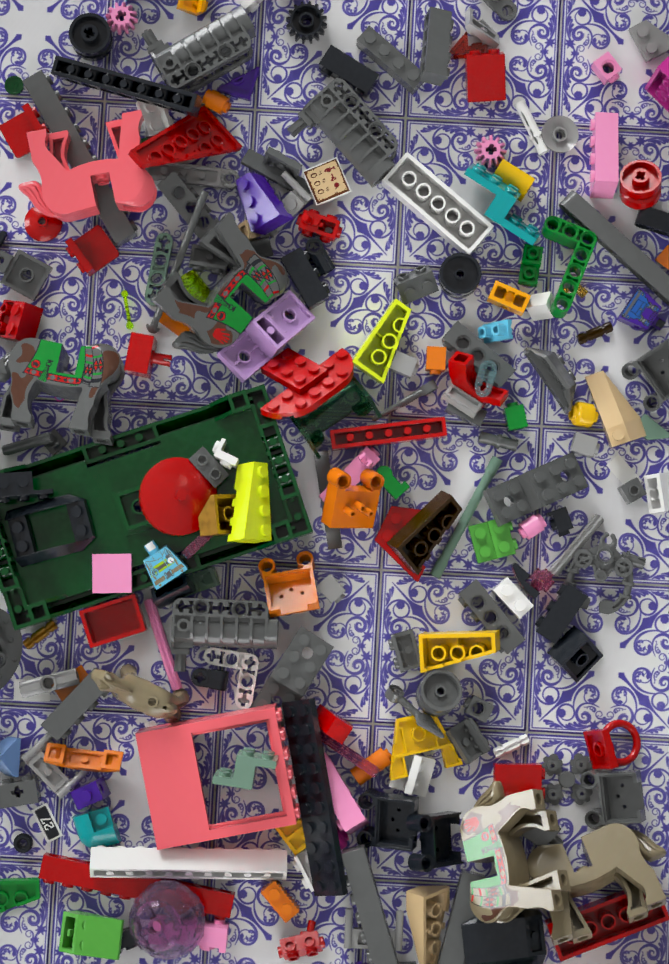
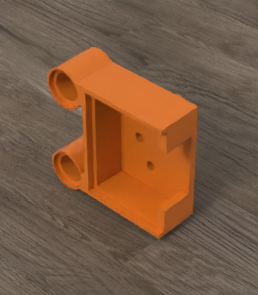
(351, 504)
(292, 589)

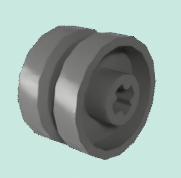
(447, 685)

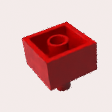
(142, 355)

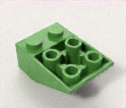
(91, 935)

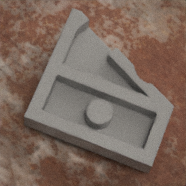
(480, 29)
(649, 40)

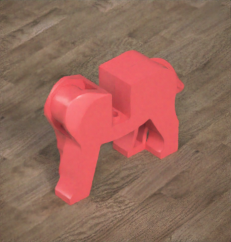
(72, 192)

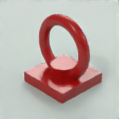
(602, 749)

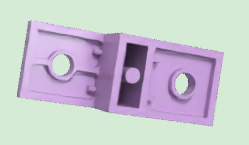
(266, 336)

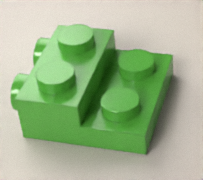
(492, 541)

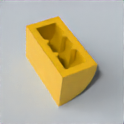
(515, 176)

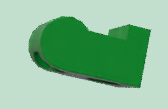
(391, 484)

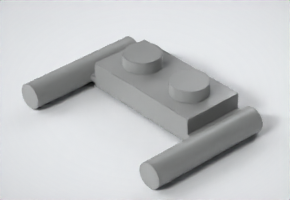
(293, 201)
(49, 773)
(353, 937)

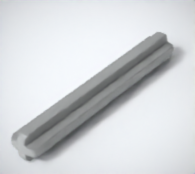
(577, 544)

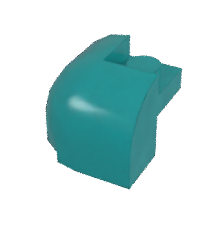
(97, 828)

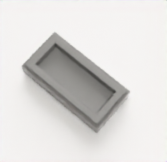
(462, 401)

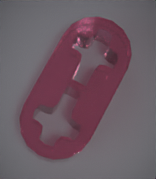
(195, 546)

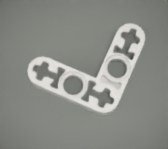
(240, 664)

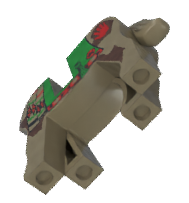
(493, 835)

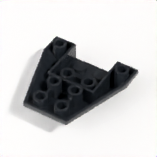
(505, 943)

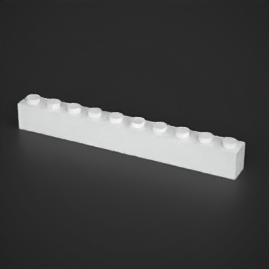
(188, 863)

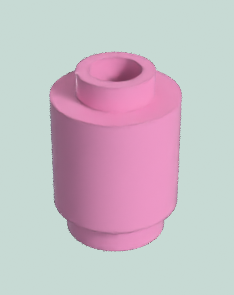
(531, 526)

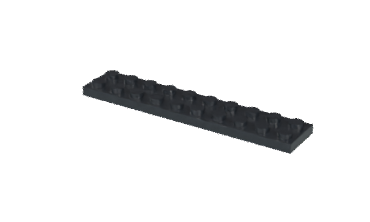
(314, 798)

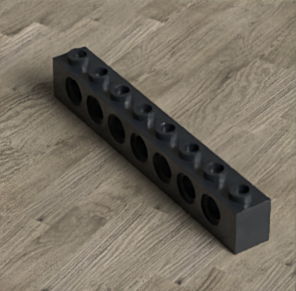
(126, 86)

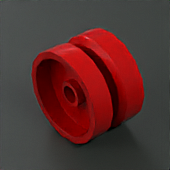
(640, 184)

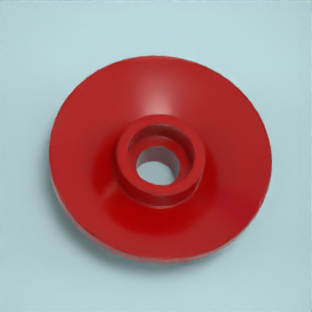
(43, 232)

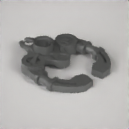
(602, 568)

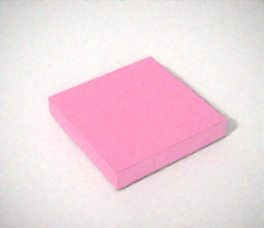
(111, 573)

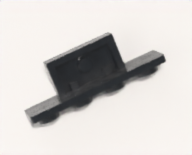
(20, 486)

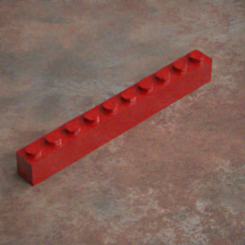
(76, 872)

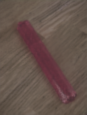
(350, 755)

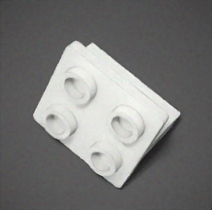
(419, 775)

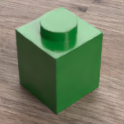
(515, 417)

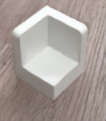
(540, 305)

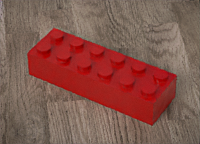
(607, 923)

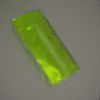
(195, 285)

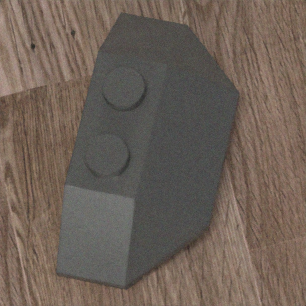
(554, 375)

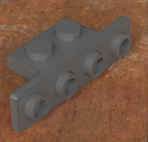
(273, 165)

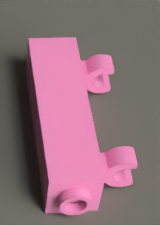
(366, 459)

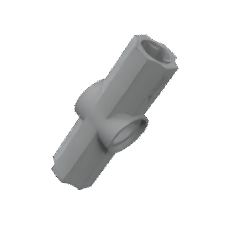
(37, 685)

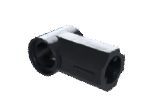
(320, 258)

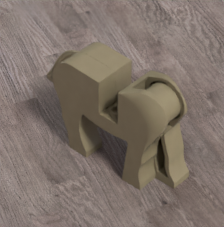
(613, 855)

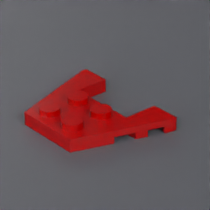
(395, 521)

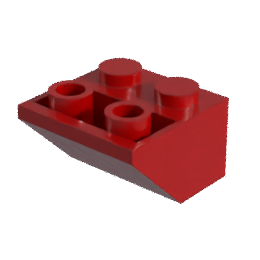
(19, 320)

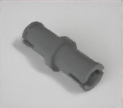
(498, 441)

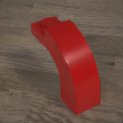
(464, 376)

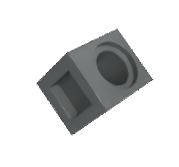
(632, 490)
(484, 714)

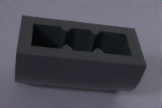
(174, 589)

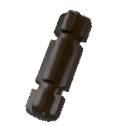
(594, 333)

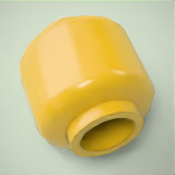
(583, 414)

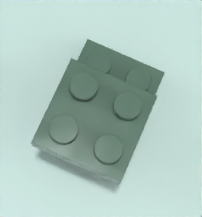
(245, 768)

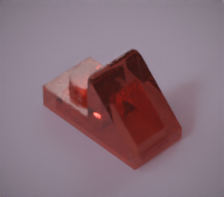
(462, 48)

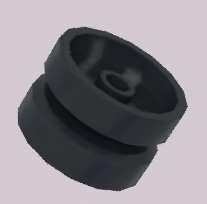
(91, 36)
(456, 286)

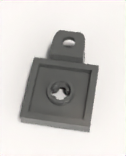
(22, 262)

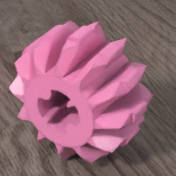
(127, 13)
(495, 146)

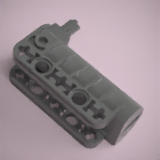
(203, 51)
(349, 132)
(219, 628)

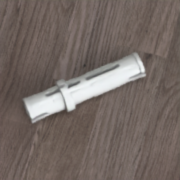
(531, 127)

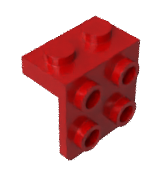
(16, 130)
(92, 250)

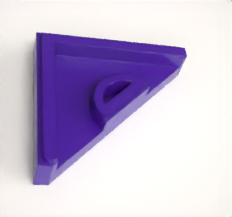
(241, 86)

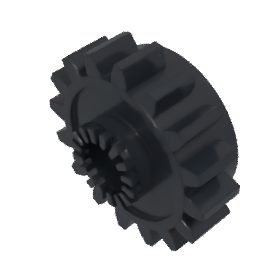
(310, 13)

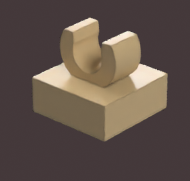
(245, 229)

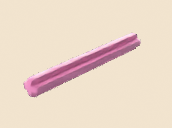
(163, 645)

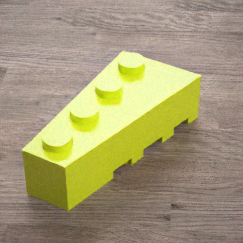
(380, 346)
(251, 505)

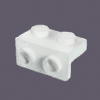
(226, 460)

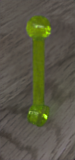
(129, 325)

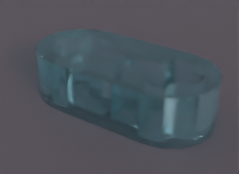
(481, 377)

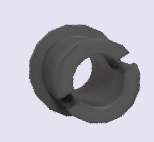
(637, 561)

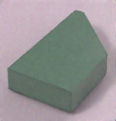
(653, 429)

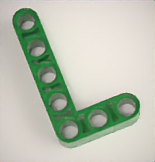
(574, 265)

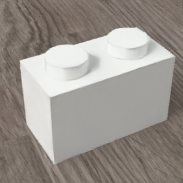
(512, 598)

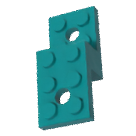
(503, 202)

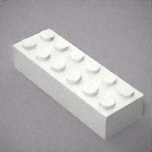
(437, 204)

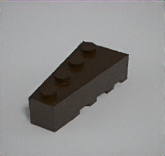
(424, 531)

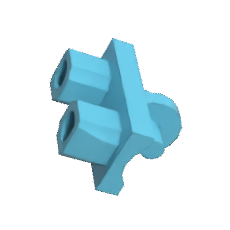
(496, 331)

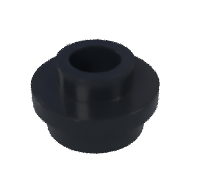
(23, 849)

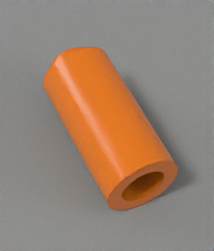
(380, 758)

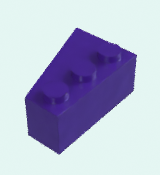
(261, 204)

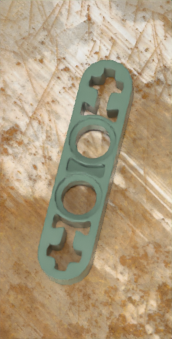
(158, 269)

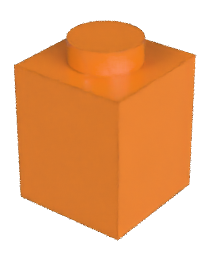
(435, 360)

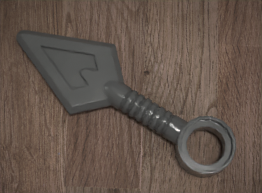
(422, 391)
(395, 695)

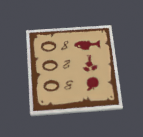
(326, 181)

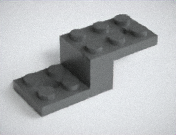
(535, 489)
(294, 672)

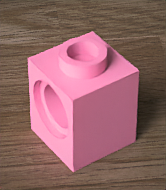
(606, 60)

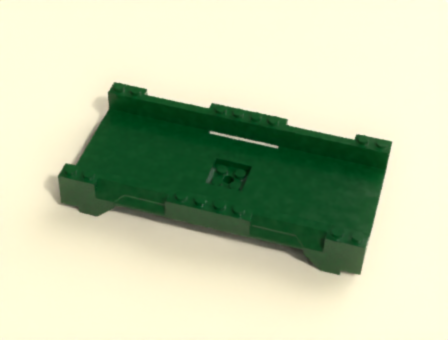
(112, 490)

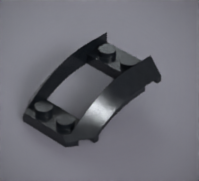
(23, 535)

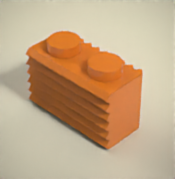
(280, 900)

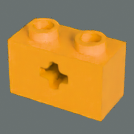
(508, 298)

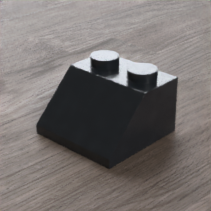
(575, 653)

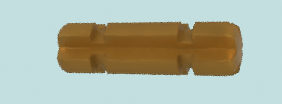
(40, 634)

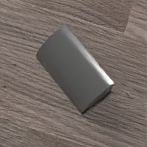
(476, 422)

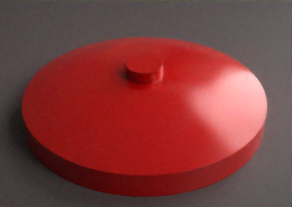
(174, 496)

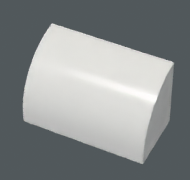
(657, 492)

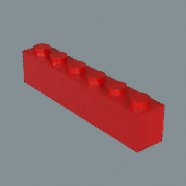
(388, 433)

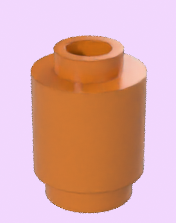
(216, 101)

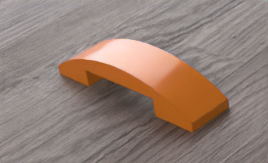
(83, 759)

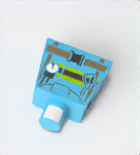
(162, 564)

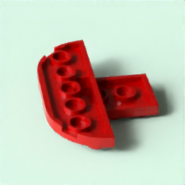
(306, 382)

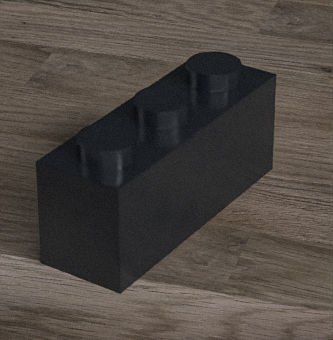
(342, 66)
(305, 278)
(560, 612)

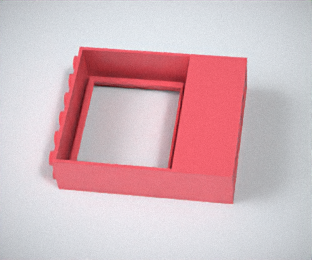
(176, 785)

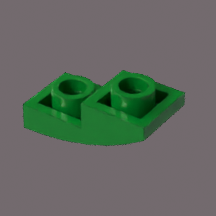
(530, 265)

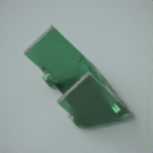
(348, 400)

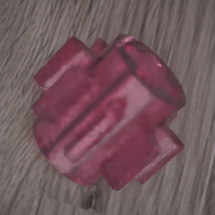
(541, 580)

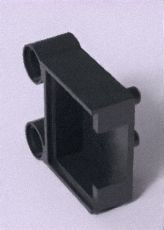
(390, 820)
(434, 839)

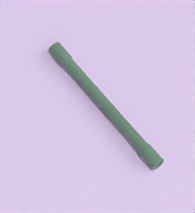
(442, 561)

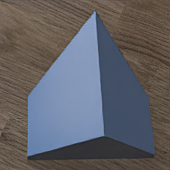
(10, 756)

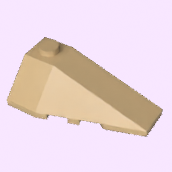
(615, 413)
(425, 913)

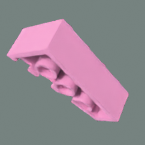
(604, 155)
(345, 806)
(214, 935)

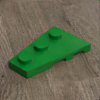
(18, 892)

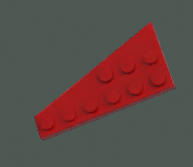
(185, 141)

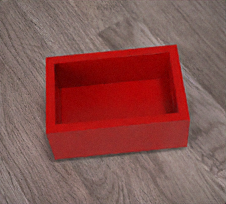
(113, 620)

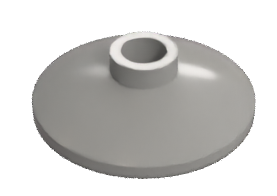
(567, 131)

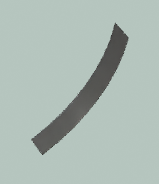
(322, 468)

